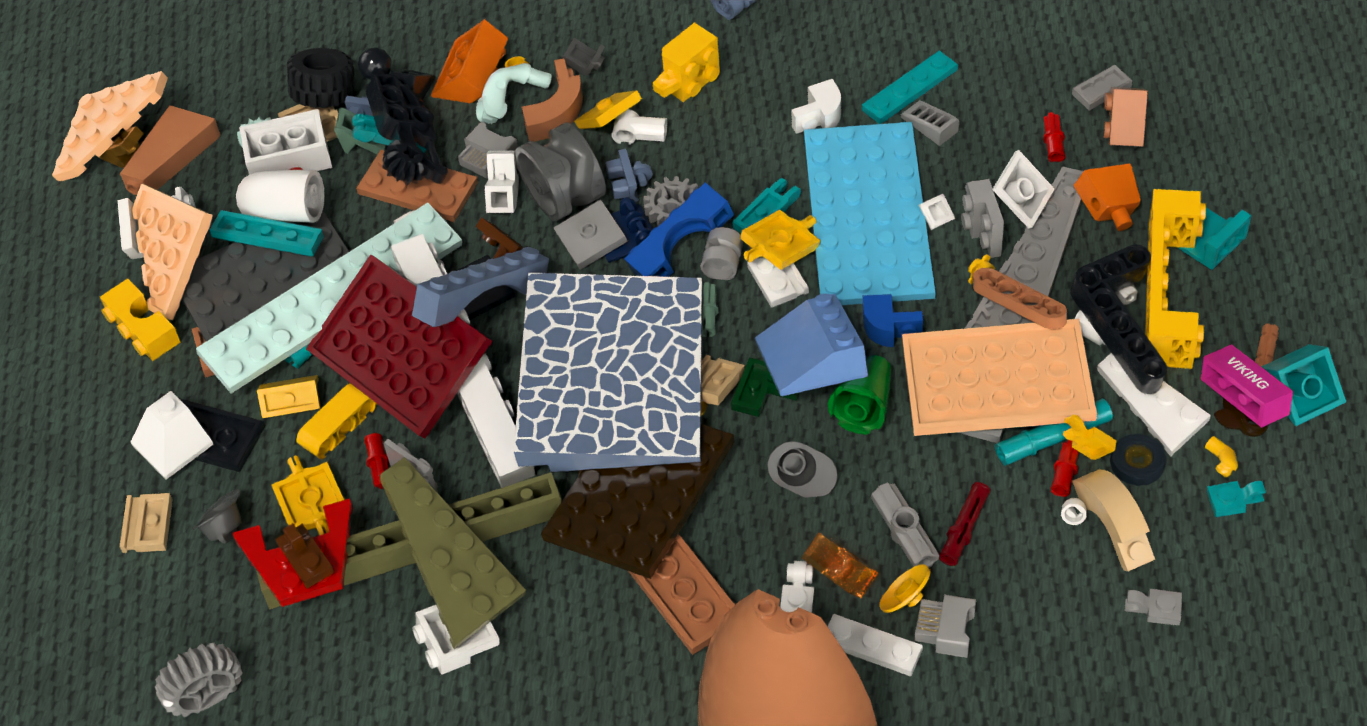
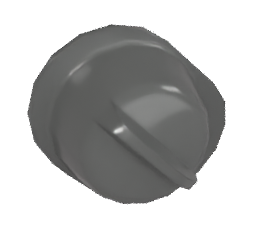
(802, 469)
(221, 518)

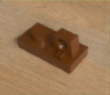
(495, 235)
(304, 555)

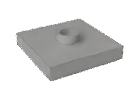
(590, 234)

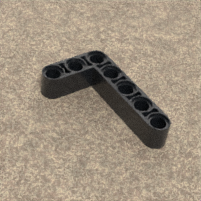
(1114, 315)

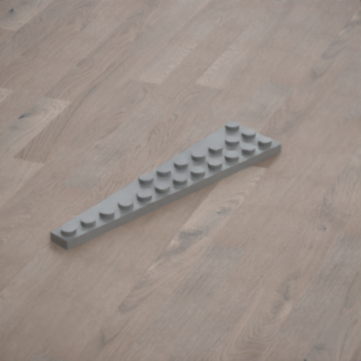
(1034, 262)

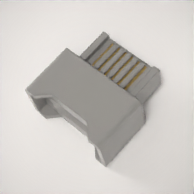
(479, 143)
(946, 624)

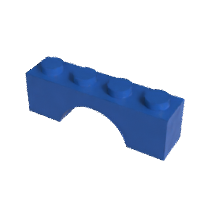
(700, 212)

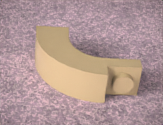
(1119, 513)

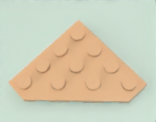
(101, 118)
(170, 243)

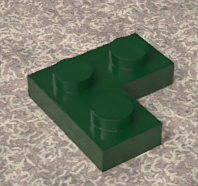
(754, 389)

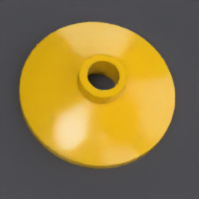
(905, 589)

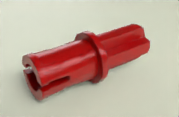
(1054, 137)
(377, 459)
(1064, 469)

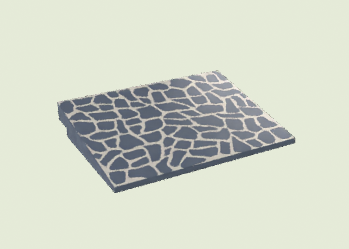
(610, 372)

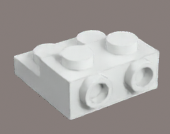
(437, 639)

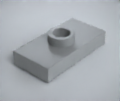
(1092, 91)

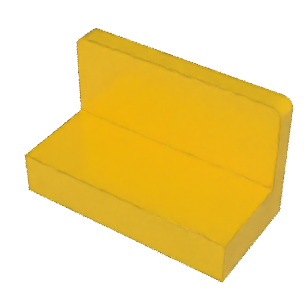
(289, 396)

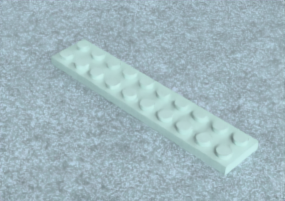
(298, 314)

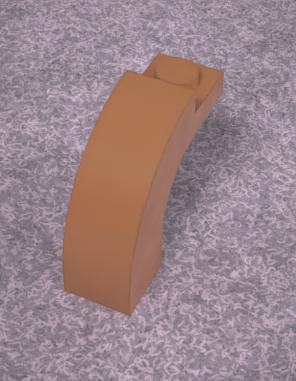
(559, 109)

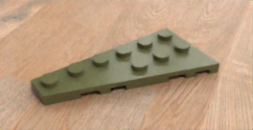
(454, 563)

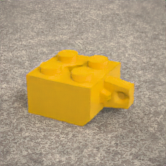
(688, 63)

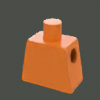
(1110, 194)

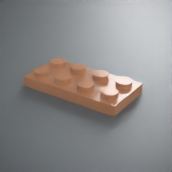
(445, 198)
(686, 596)

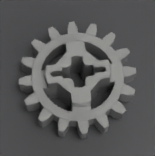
(669, 196)

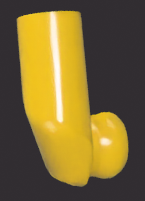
(1225, 454)

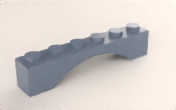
(445, 296)

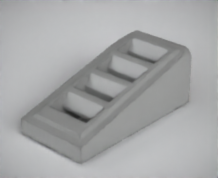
(937, 134)

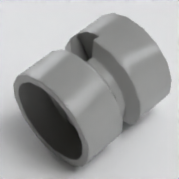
(721, 253)

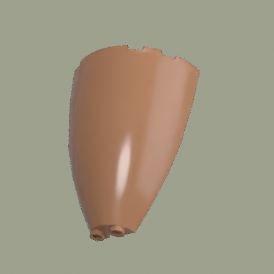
(778, 671)

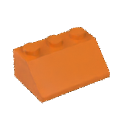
(470, 63)

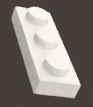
(875, 645)

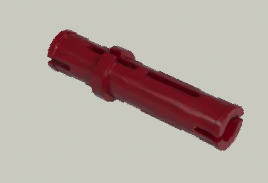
(960, 533)

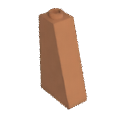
(169, 148)

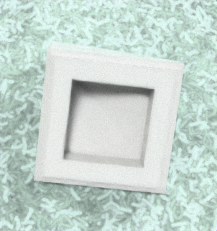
(937, 211)

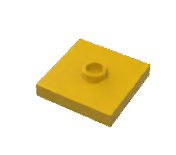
(608, 109)

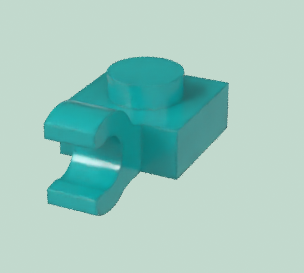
(1231, 499)

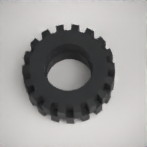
(320, 77)

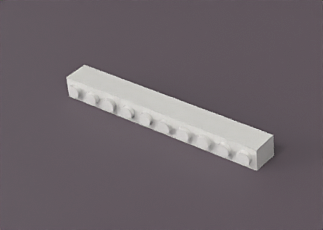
(479, 392)

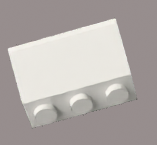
(286, 143)

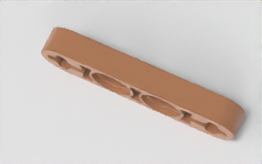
(1045, 313)

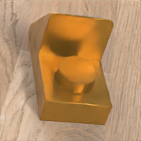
(123, 148)

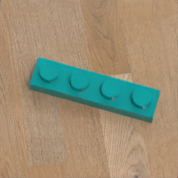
(909, 87)
(266, 233)

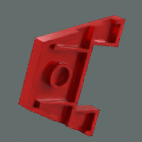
(279, 573)

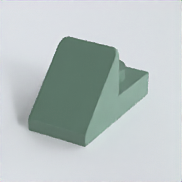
(344, 133)

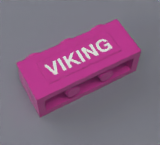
(1246, 385)

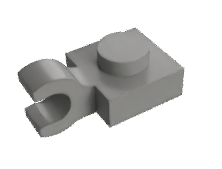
(1159, 605)

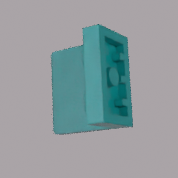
(1218, 237)

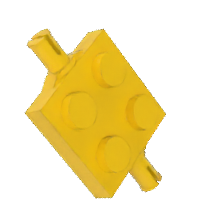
(780, 239)
(306, 493)

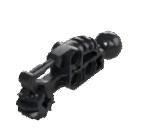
(400, 118)

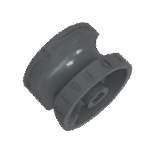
(560, 172)

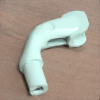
(492, 103)

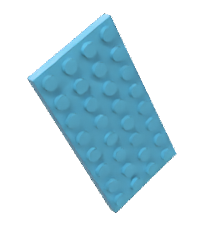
(868, 212)

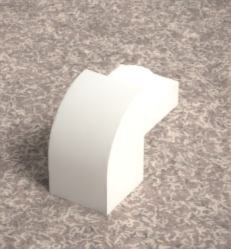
(822, 108)
(502, 182)

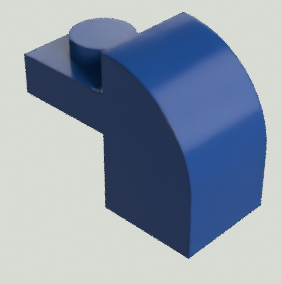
(884, 325)

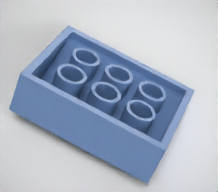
(812, 347)

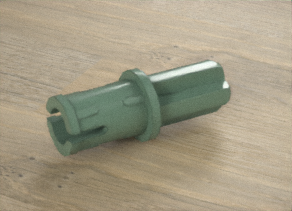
(709, 309)

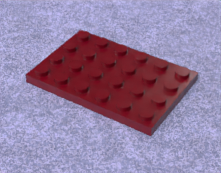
(393, 355)

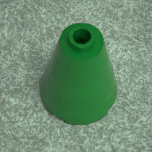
(863, 401)

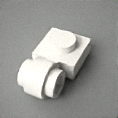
(798, 594)

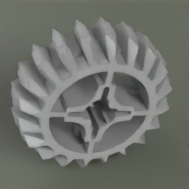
(198, 679)

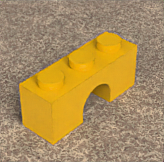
(149, 335)

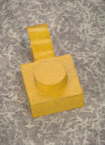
(1089, 442)

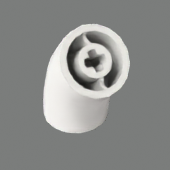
(282, 195)

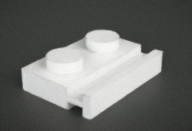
(777, 284)

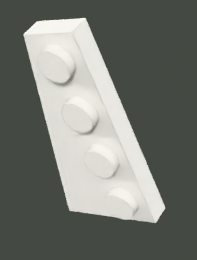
(1165, 413)

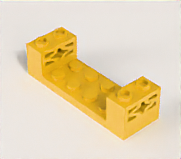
(1173, 222)

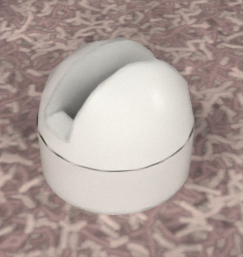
(1069, 513)

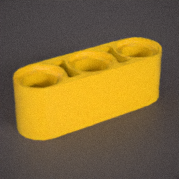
(334, 420)

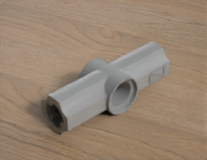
(897, 513)

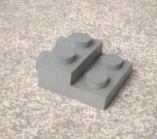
(983, 216)

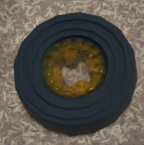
(1138, 446)

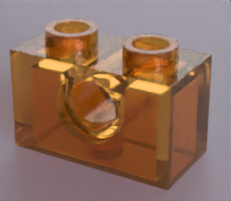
(839, 565)

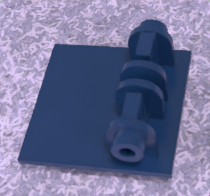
(633, 225)

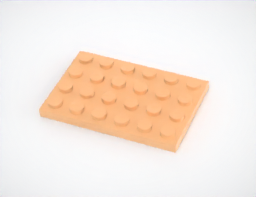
(997, 377)

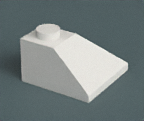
(1023, 189)
(170, 435)

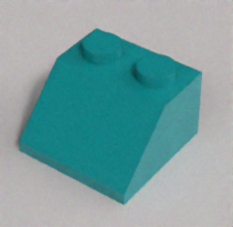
(1311, 378)

